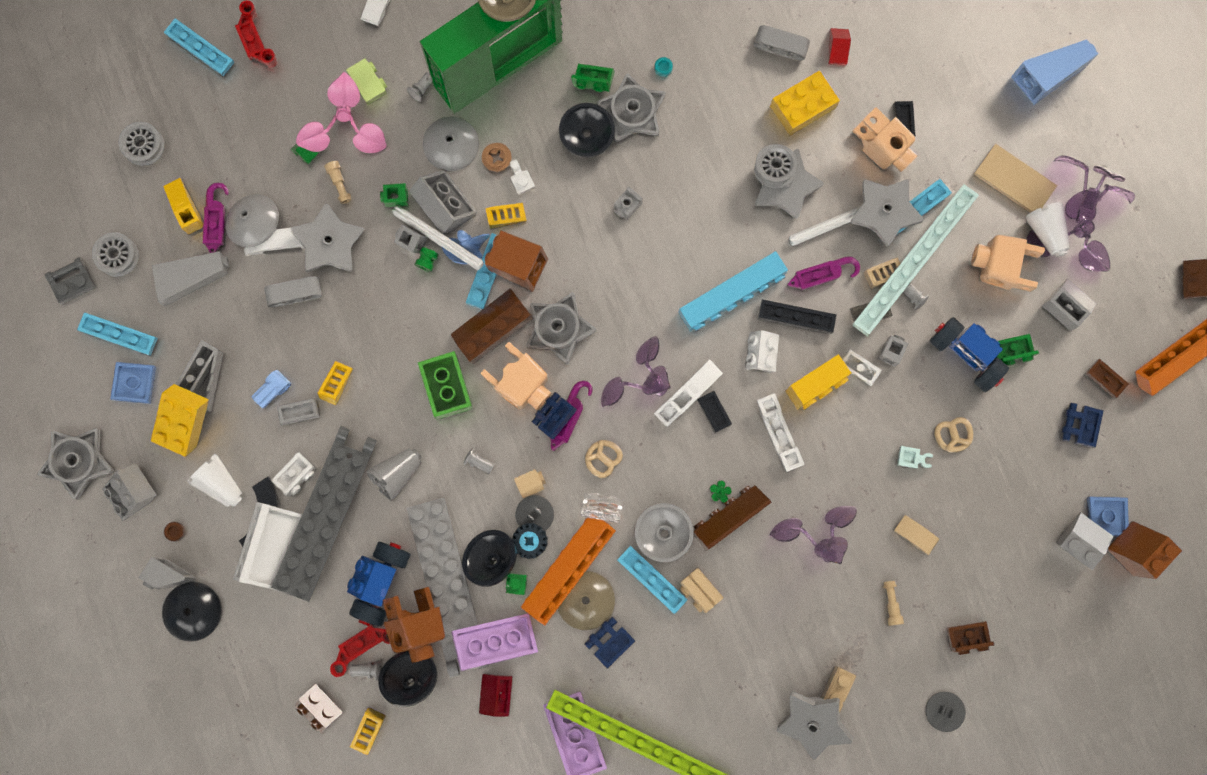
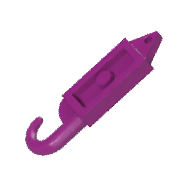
(214, 219)
(822, 273)
(567, 430)

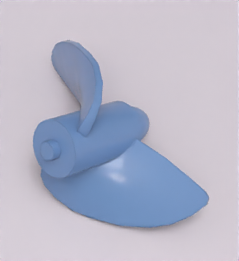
(467, 242)

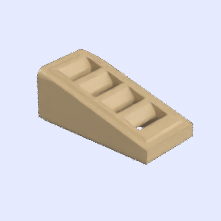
(873, 283)

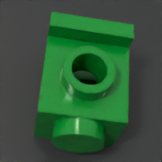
(394, 189)
(516, 584)

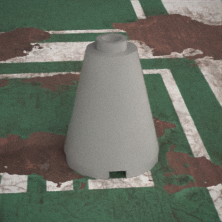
(394, 472)

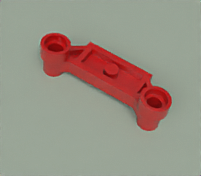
(250, 37)
(357, 646)

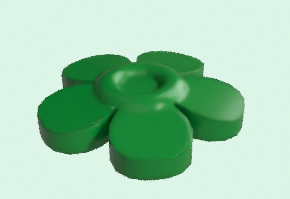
(720, 492)

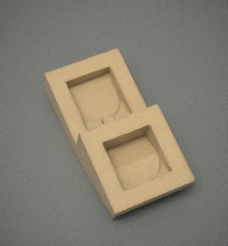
(917, 535)

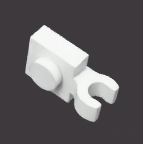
(521, 180)

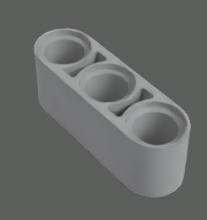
(782, 42)
(293, 291)

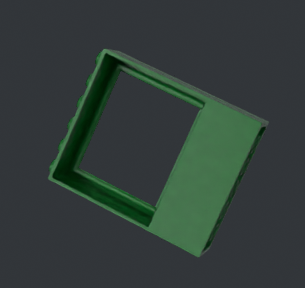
(465, 64)

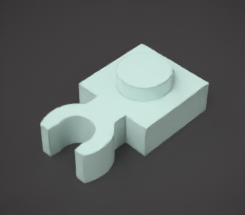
(911, 457)

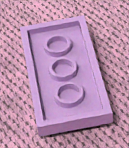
(494, 642)
(576, 744)

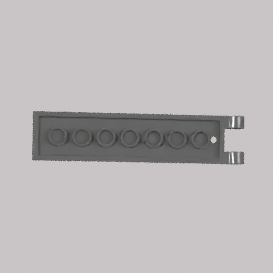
(322, 518)

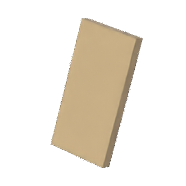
(1015, 179)

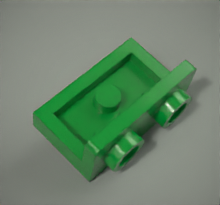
(593, 77)
(1017, 349)

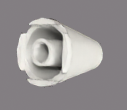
(1051, 228)
(216, 482)

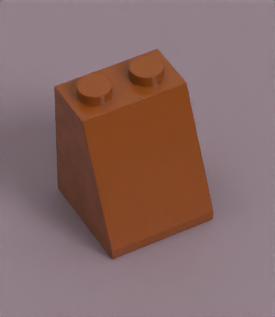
(516, 260)
(1144, 551)

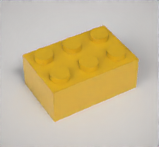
(804, 103)
(818, 383)
(179, 420)

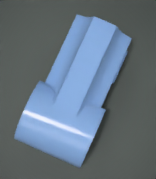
(274, 385)

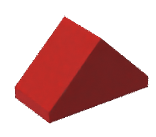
(839, 46)

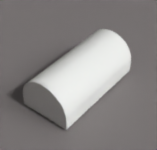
(861, 367)

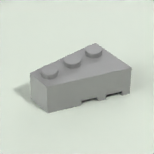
(202, 372)

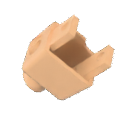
(886, 141)
(1003, 261)
(521, 381)

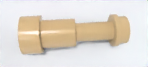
(333, 169)
(893, 607)

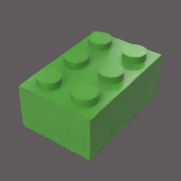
(445, 385)

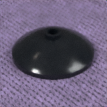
(583, 119)
(483, 552)
(204, 615)
(400, 672)

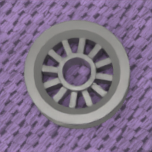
(148, 134)
(765, 163)
(109, 264)

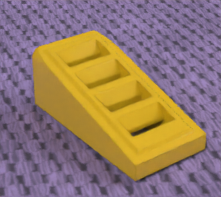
(504, 208)
(322, 393)
(374, 717)

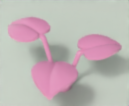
(344, 95)

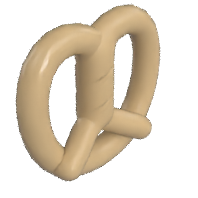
(954, 435)
(602, 457)

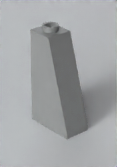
(187, 275)

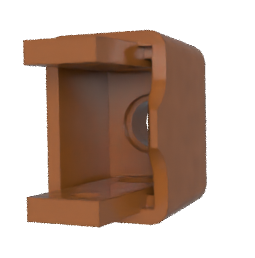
(414, 630)

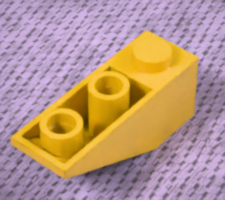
(183, 206)

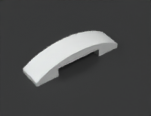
(279, 240)
(779, 432)

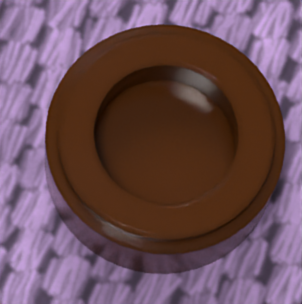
(174, 531)

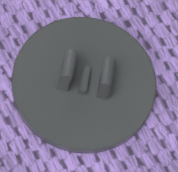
(535, 510)
(945, 711)

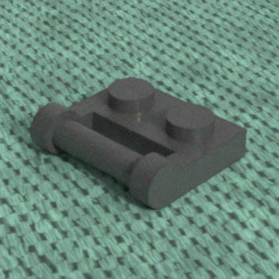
(73, 286)

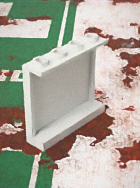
(266, 545)

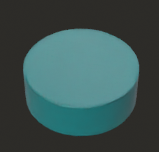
(663, 67)

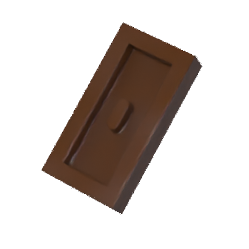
(1107, 378)

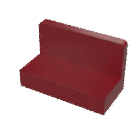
(495, 695)

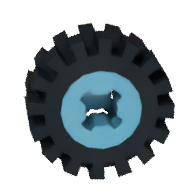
(535, 536)

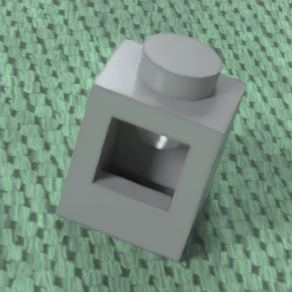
(627, 210)
(403, 239)
(899, 345)

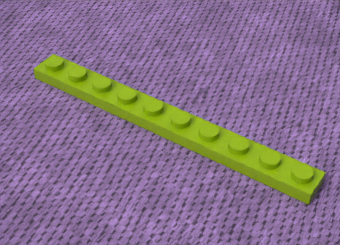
(627, 736)

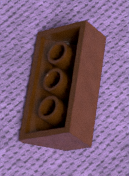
(491, 326)
(731, 517)

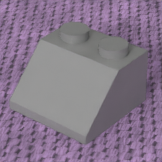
(1085, 541)
(164, 574)

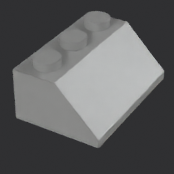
(442, 201)

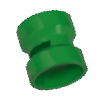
(426, 259)

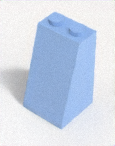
(1049, 71)

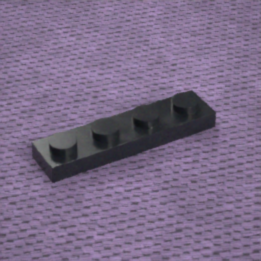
(797, 316)

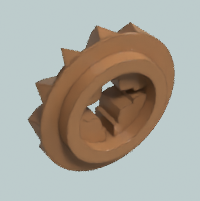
(494, 149)

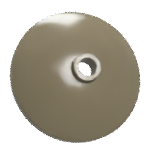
(506, 9)
(596, 611)

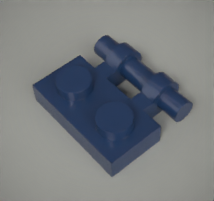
(556, 418)
(1088, 425)
(613, 647)

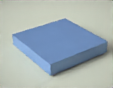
(133, 383)
(1109, 513)

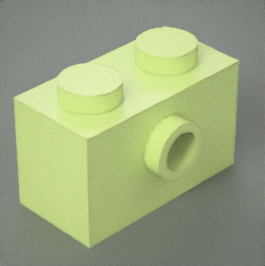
(366, 80)

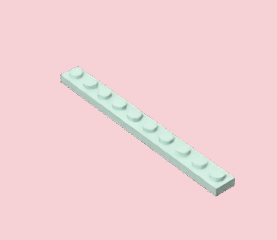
(915, 260)

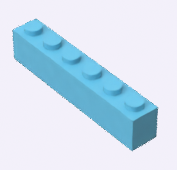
(733, 291)

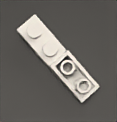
(688, 393)

